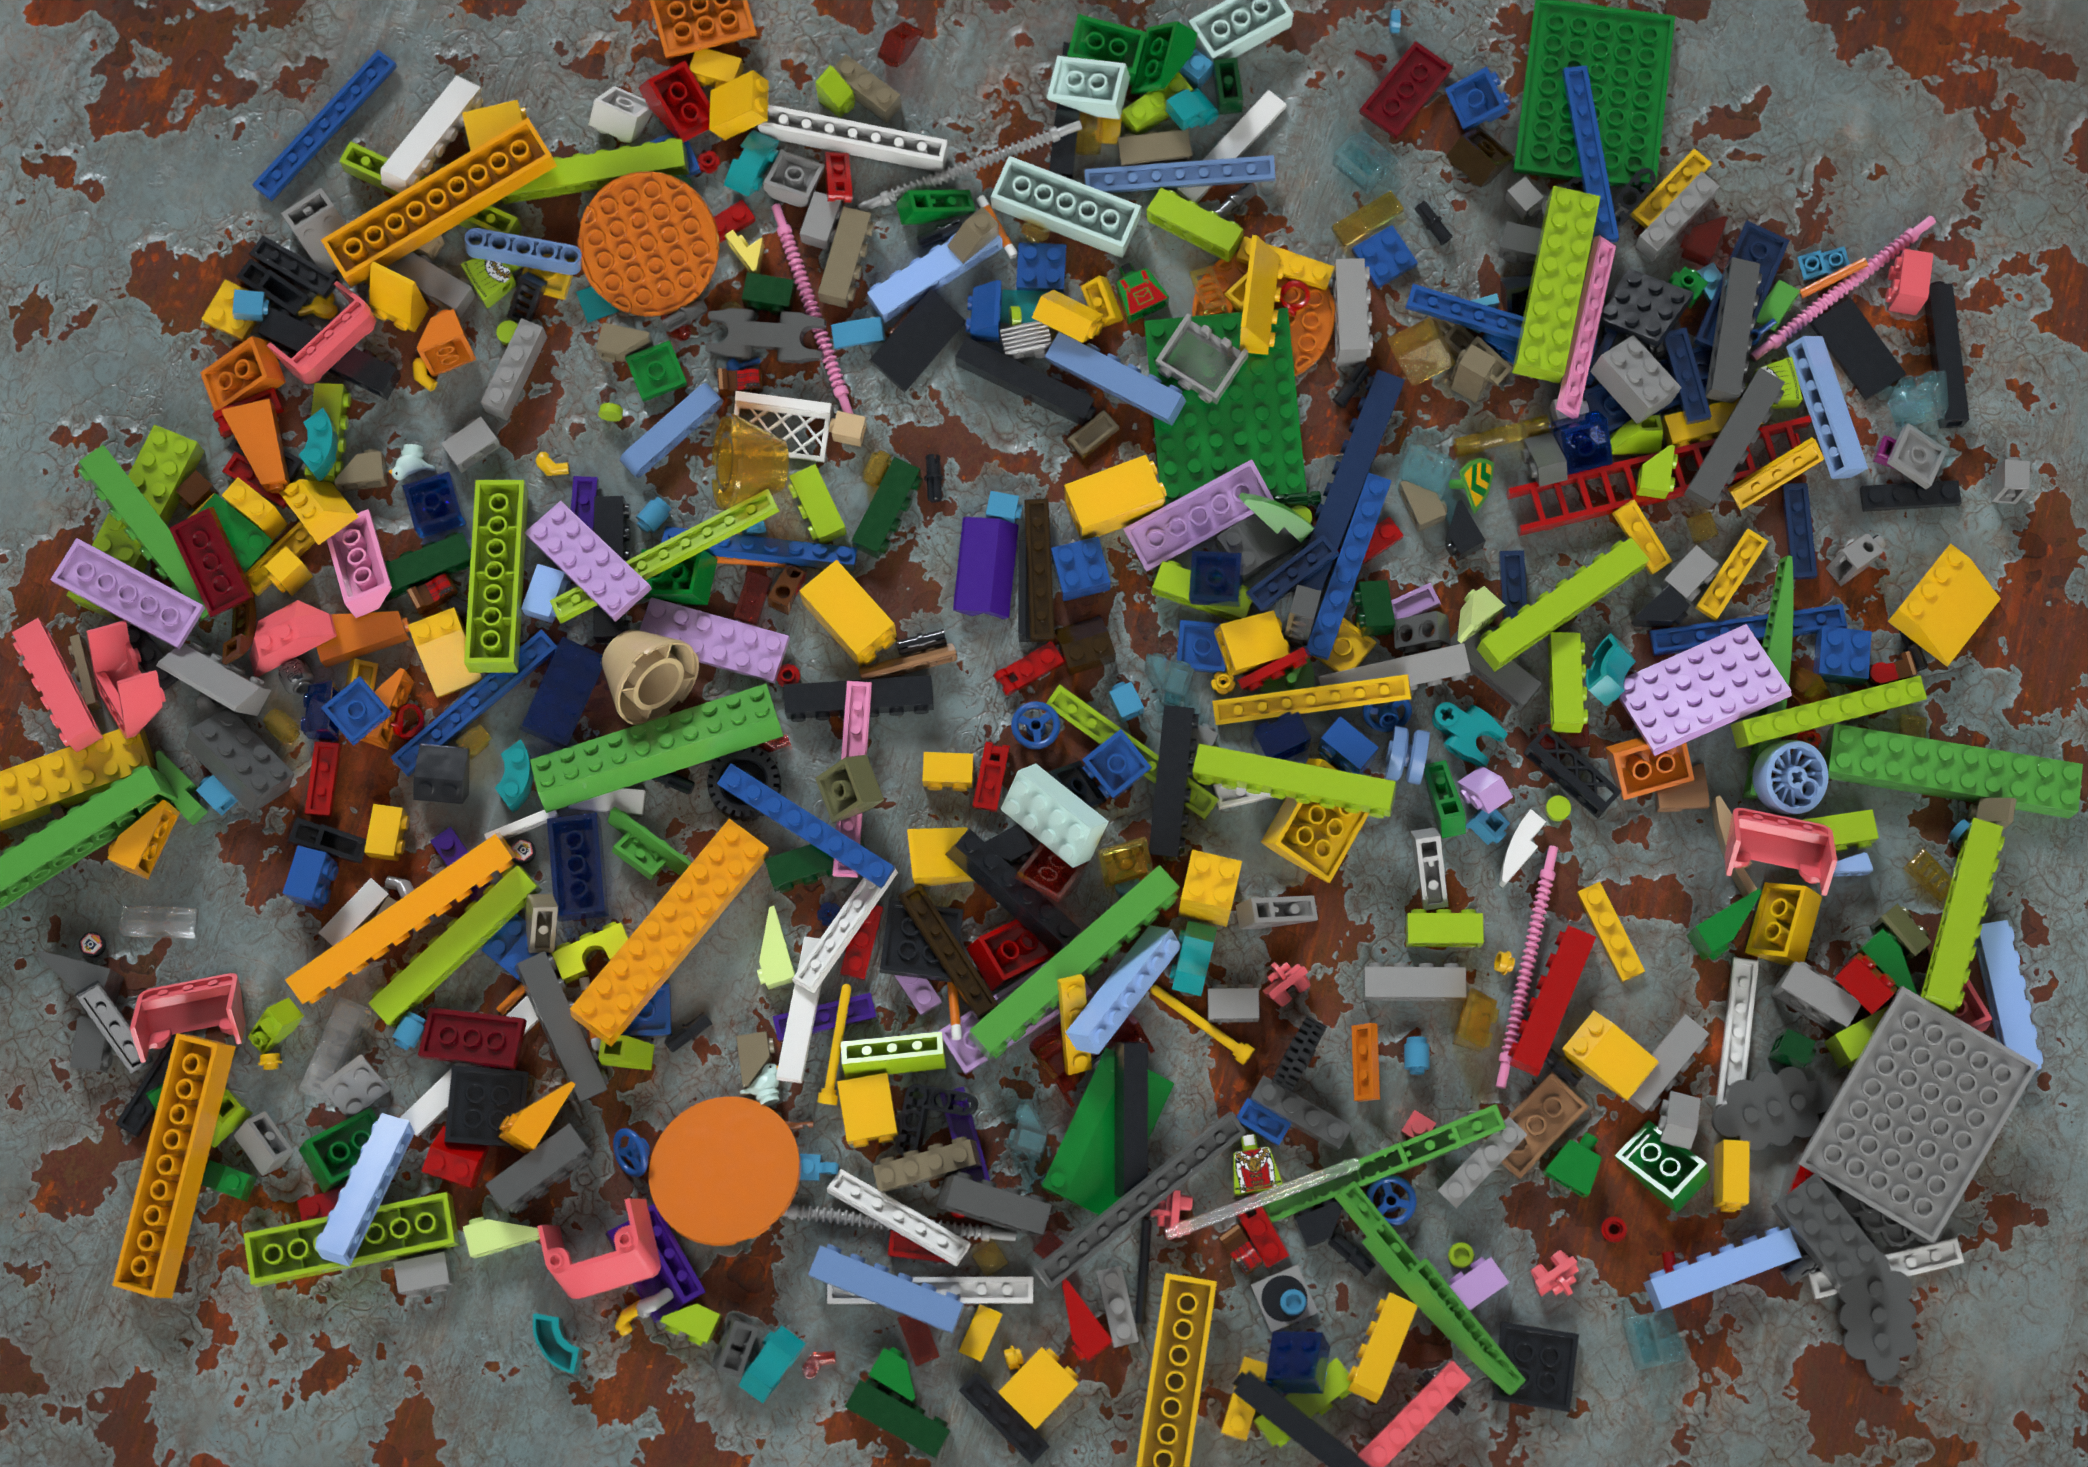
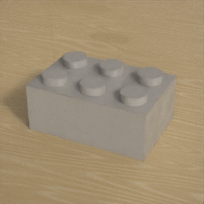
(1635, 379)
(1816, 997)

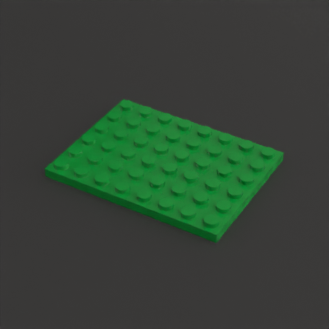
(1628, 79)
(1251, 421)

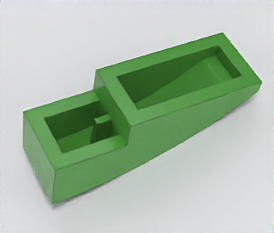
(1278, 515)
(183, 788)

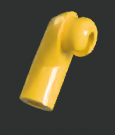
(421, 376)
(549, 467)
(627, 1314)

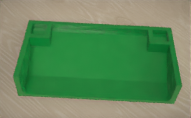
(1086, 1158)

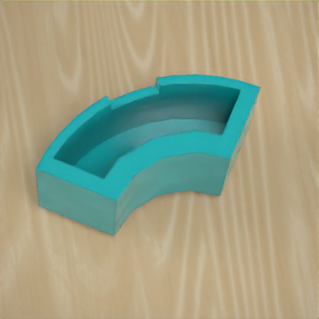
(1191, 109)
(747, 172)
(321, 445)
(1609, 670)
(518, 776)
(1194, 958)
(554, 1344)
(765, 1372)

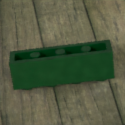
(886, 508)
(427, 563)
(799, 867)
(898, 1418)

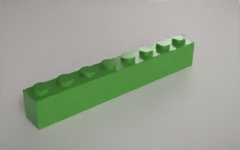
(140, 520)

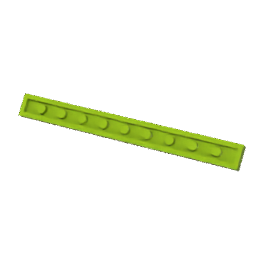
(678, 548)

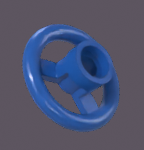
(1387, 715)
(1036, 734)
(636, 1150)
(1384, 1207)

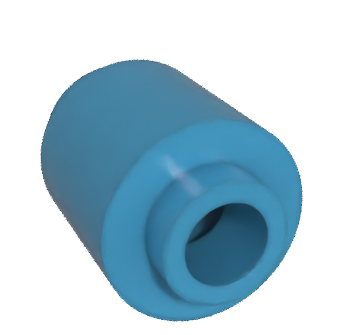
(653, 515)
(409, 1031)
(1416, 1055)

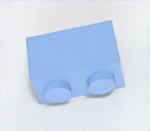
(545, 585)

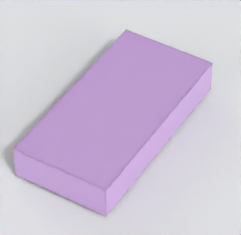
(1415, 602)

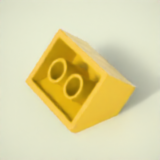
(318, 507)
(1783, 923)

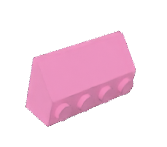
(360, 565)

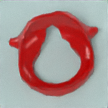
(1292, 308)
(398, 723)

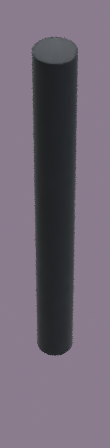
(1143, 1270)

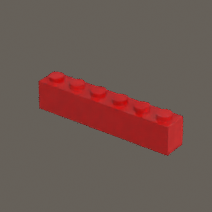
(1552, 1000)

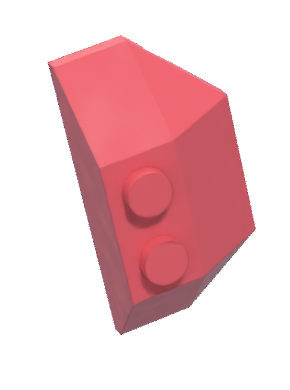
(289, 635)

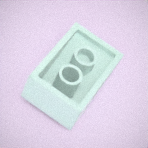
(1090, 86)

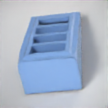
(1854, 866)

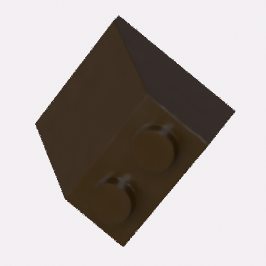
(1479, 156)
(1085, 645)

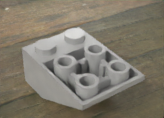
(310, 222)

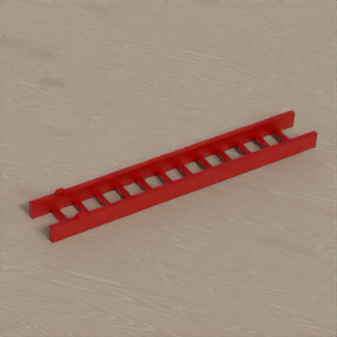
(1626, 467)

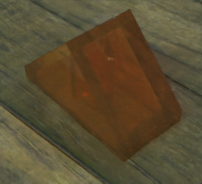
(1807, 686)

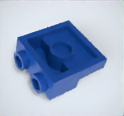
(1478, 98)
(1116, 765)
(509, 945)

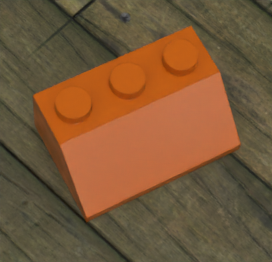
(445, 343)
(1640, 772)

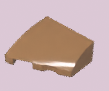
(1686, 795)

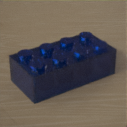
(562, 693)
(578, 866)

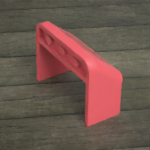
(332, 341)
(126, 692)
(1782, 843)
(187, 1008)
(632, 1262)

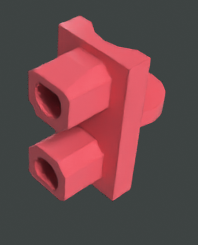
(1295, 976)
(1173, 1204)
(1557, 1279)

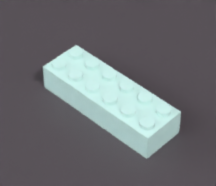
(1065, 206)

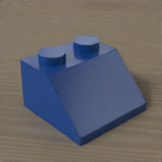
(986, 312)

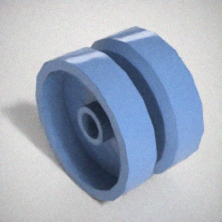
(1402, 754)

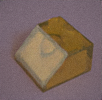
(1421, 351)
(1124, 861)
(1475, 1021)

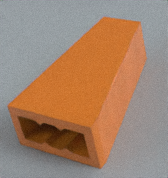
(259, 437)
(363, 635)

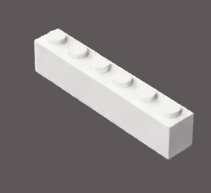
(431, 135)

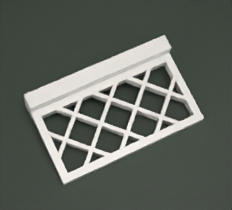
(790, 407)

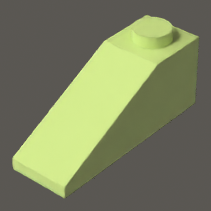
(1478, 612)
(774, 956)
(492, 1236)

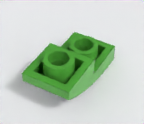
(1777, 304)

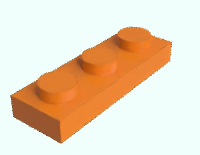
(1365, 1062)

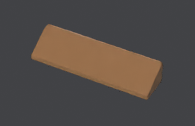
(909, 663)

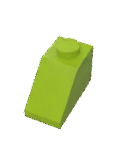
(834, 92)

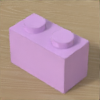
(1484, 790)
(1479, 1283)

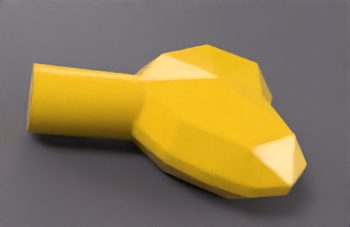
(320, 307)

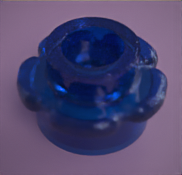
(825, 908)

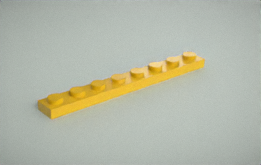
(1312, 699)

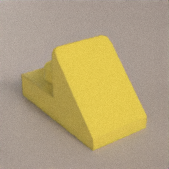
(749, 255)

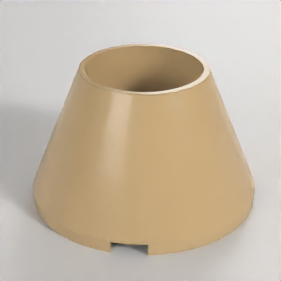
(648, 674)

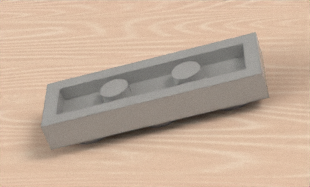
(1117, 1306)

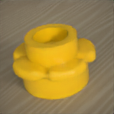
(1222, 688)
(1504, 962)
(270, 1061)
(1013, 1358)

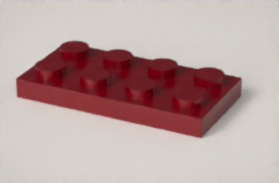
(1405, 90)
(211, 562)
(472, 1038)

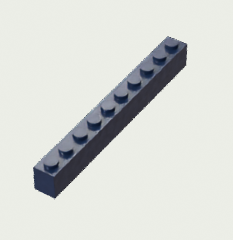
(1355, 465)

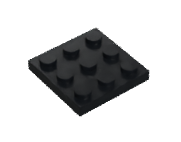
(1644, 307)
(905, 948)
(481, 1102)
(1544, 1360)

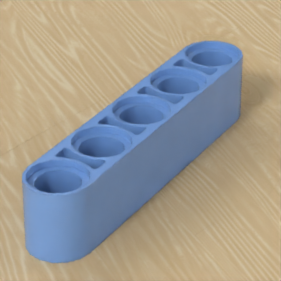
(514, 243)
(671, 430)

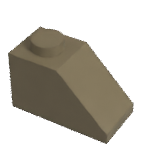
(974, 235)
(619, 342)
(363, 472)
(1422, 505)
(1993, 810)
(541, 922)
(754, 1054)

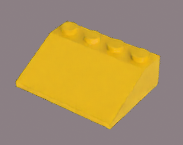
(1260, 297)
(1946, 606)
(1312, 834)

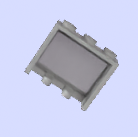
(1200, 360)

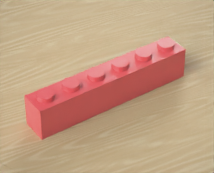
(57, 685)
(1415, 1415)

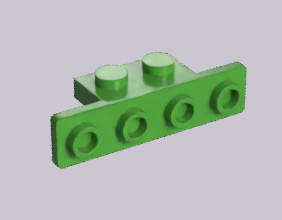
(643, 849)

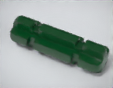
(1299, 499)

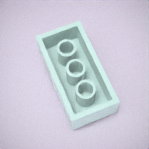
(1239, 26)
(1054, 815)

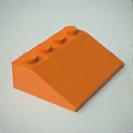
(700, 24)

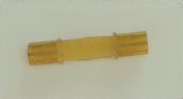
(1501, 435)

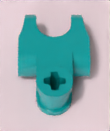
(1464, 729)

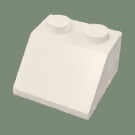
(620, 114)

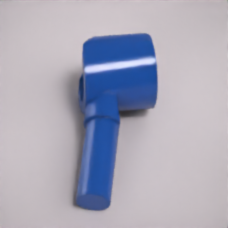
(1758, 332)
(733, 364)

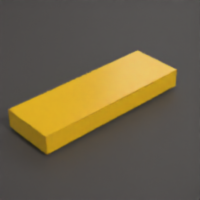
(1638, 528)

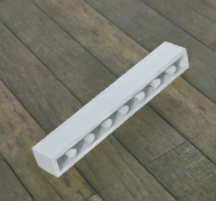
(855, 138)

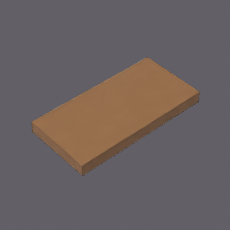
(1545, 1118)

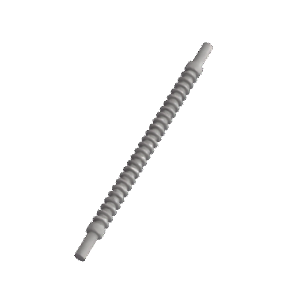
(1053, 135)
(984, 1233)

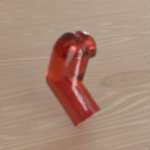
(681, 333)
(775, 744)
(816, 1361)

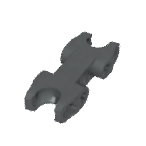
(748, 335)

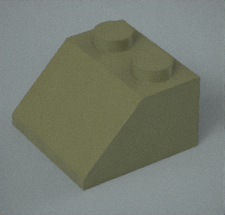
(849, 788)
(1910, 936)

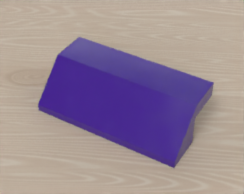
(985, 567)
(674, 1271)

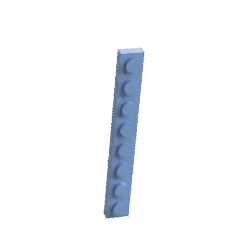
(1182, 174)

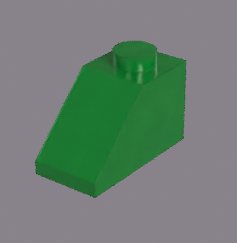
(228, 1181)
(894, 1373)

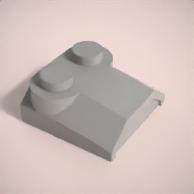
(793, 179)

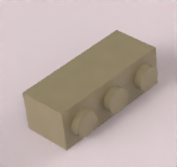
(869, 89)
(1154, 148)
(1472, 372)

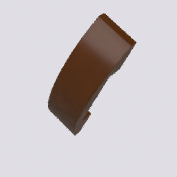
(242, 631)

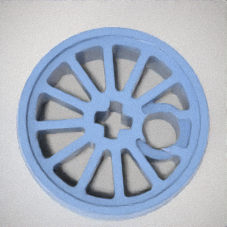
(1790, 777)

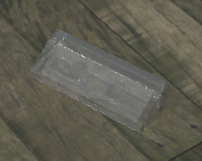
(159, 922)

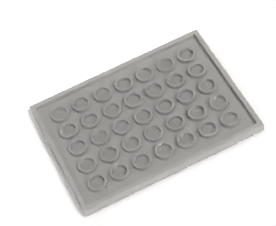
(1917, 1114)

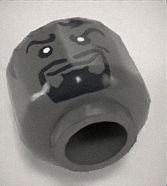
(296, 676)

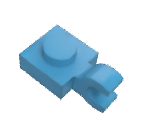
(812, 1167)

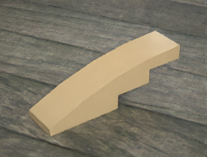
(1722, 819)

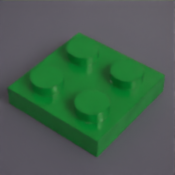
(656, 371)

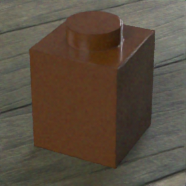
(195, 491)

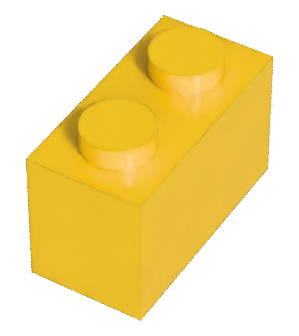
(715, 68)
(287, 572)
(948, 770)
(386, 832)

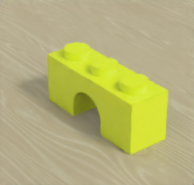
(572, 957)

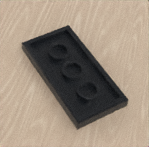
(917, 340)
(1858, 349)

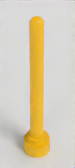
(1240, 1051)
(828, 1094)

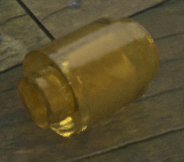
(876, 468)
(281, 726)
(475, 739)

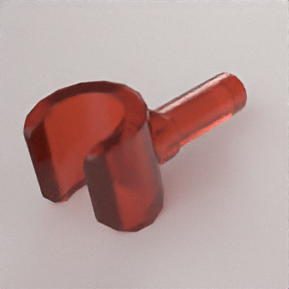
(1373, 60)

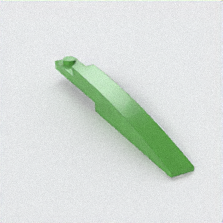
(1778, 647)
(1395, 1160)
(1428, 1290)

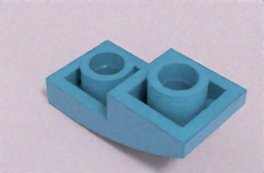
(1819, 264)
(858, 332)

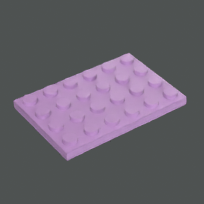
(1702, 689)

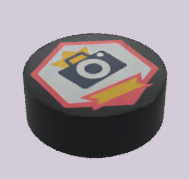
(524, 850)
(92, 944)

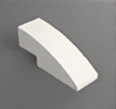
(1520, 846)

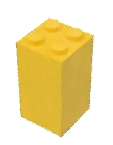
(1114, 497)
(848, 614)
(1209, 888)

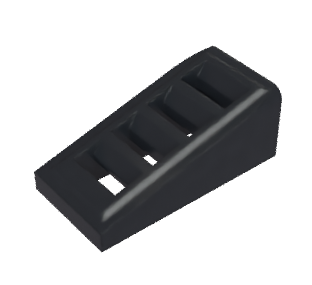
(533, 285)

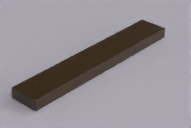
(1039, 570)
(948, 951)

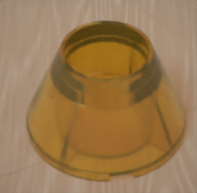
(746, 461)

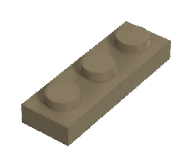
(84, 672)

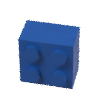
(1080, 568)
(1842, 655)
(1347, 747)
(310, 878)

